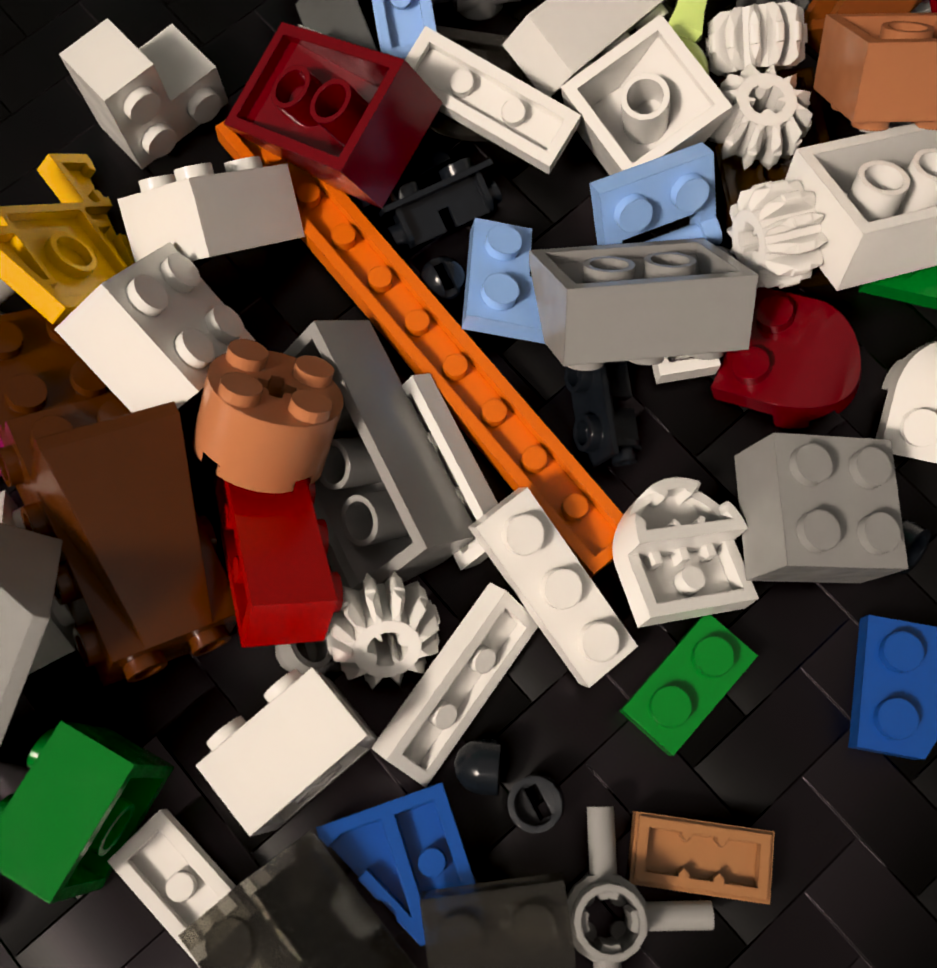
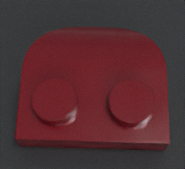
(797, 362)

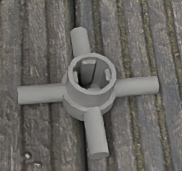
(640, 915)

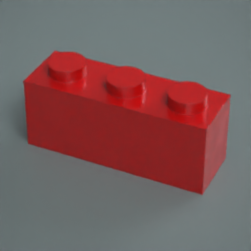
(277, 564)

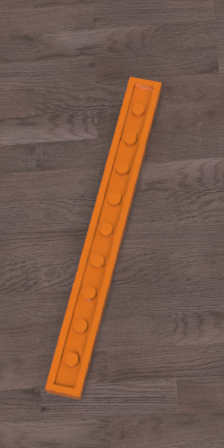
(434, 343)

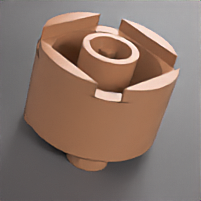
(267, 417)

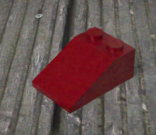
(335, 111)

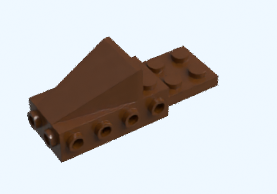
(120, 498)

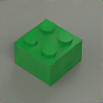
(76, 809)

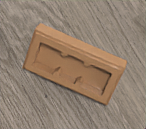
(701, 857)

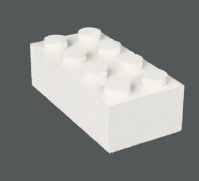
(875, 202)

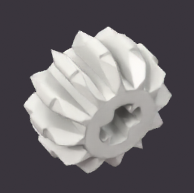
(756, 36)
(765, 117)
(777, 232)
(384, 630)

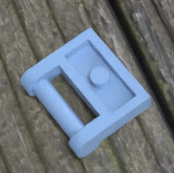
(657, 195)

